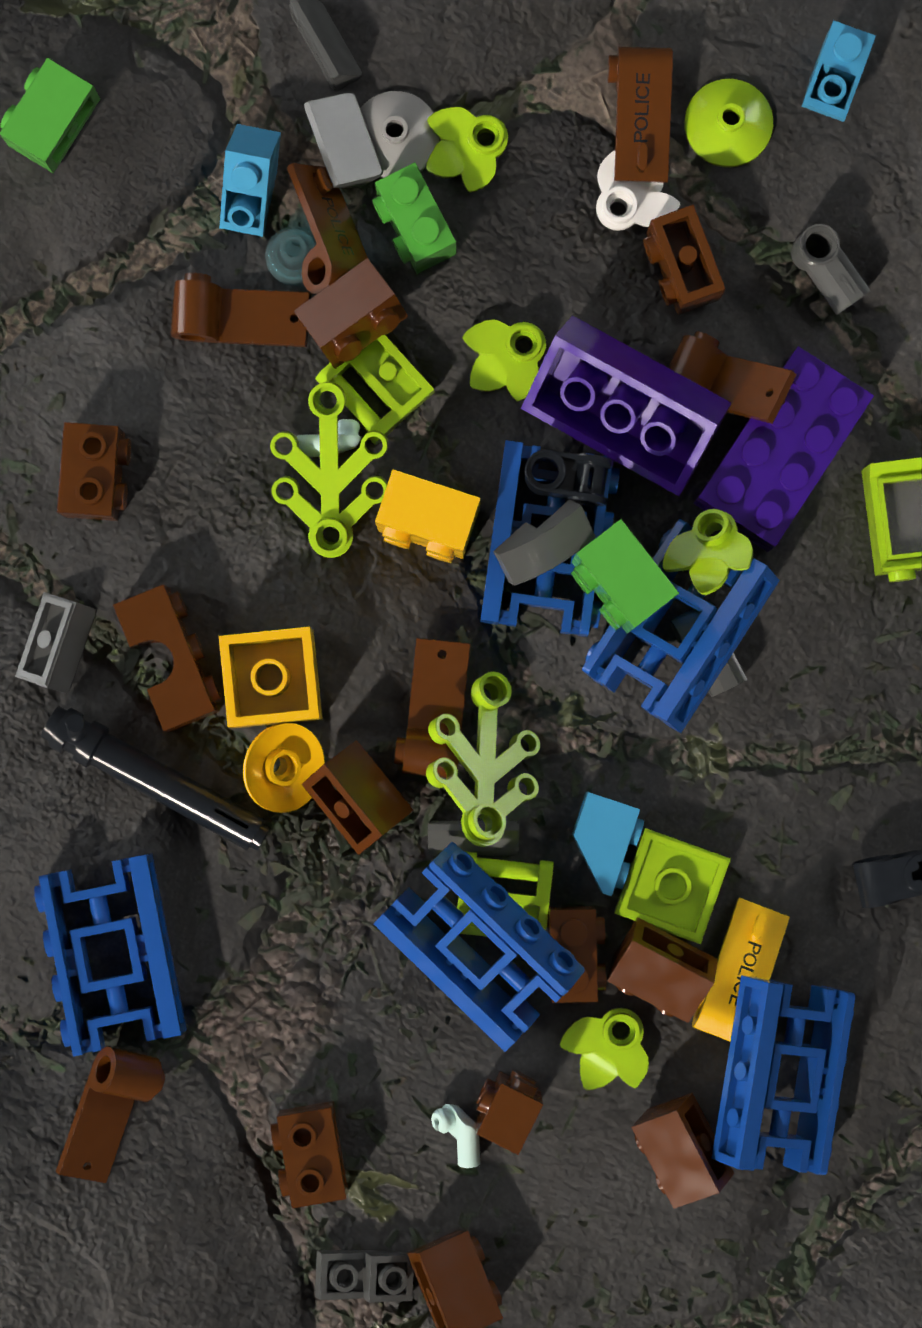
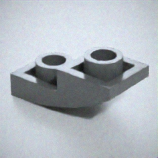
(537, 550)
(364, 1274)

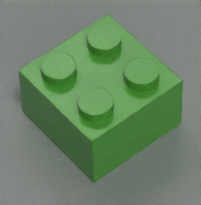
(622, 577)

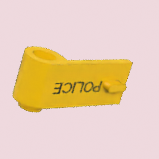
(747, 950)

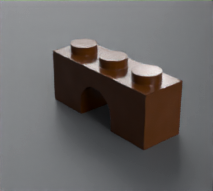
(186, 693)

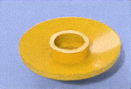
(299, 758)

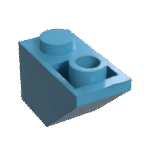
(838, 70)
(249, 179)
(603, 835)

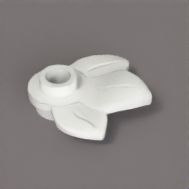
(642, 199)

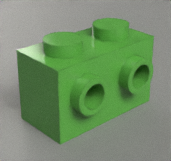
(49, 114)
(415, 218)

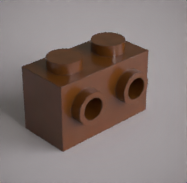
(684, 260)
(351, 313)
(93, 471)
(359, 796)
(580, 933)
(662, 970)
(508, 1109)
(680, 1150)
(311, 1155)
(456, 1282)

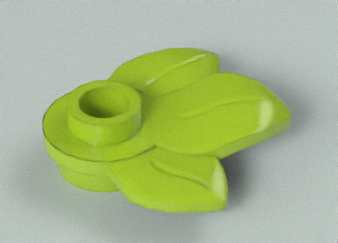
(459, 149)
(498, 359)
(706, 556)
(603, 1053)

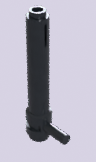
(96, 747)

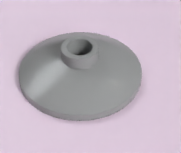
(417, 137)

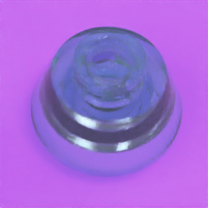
(281, 245)

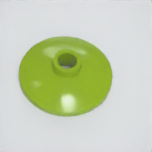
(725, 143)

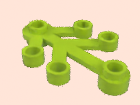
(328, 478)
(483, 764)

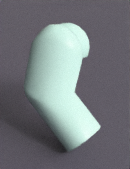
(347, 438)
(456, 1122)

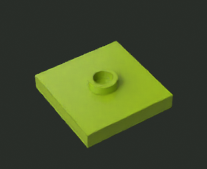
(672, 885)

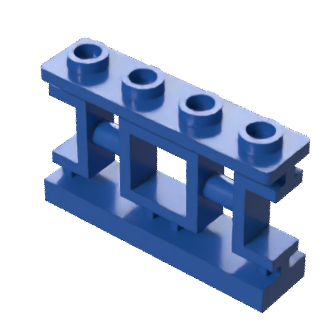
(505, 526)
(700, 653)
(149, 946)
(458, 967)
(754, 1071)

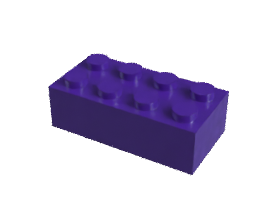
(625, 405)
(780, 463)

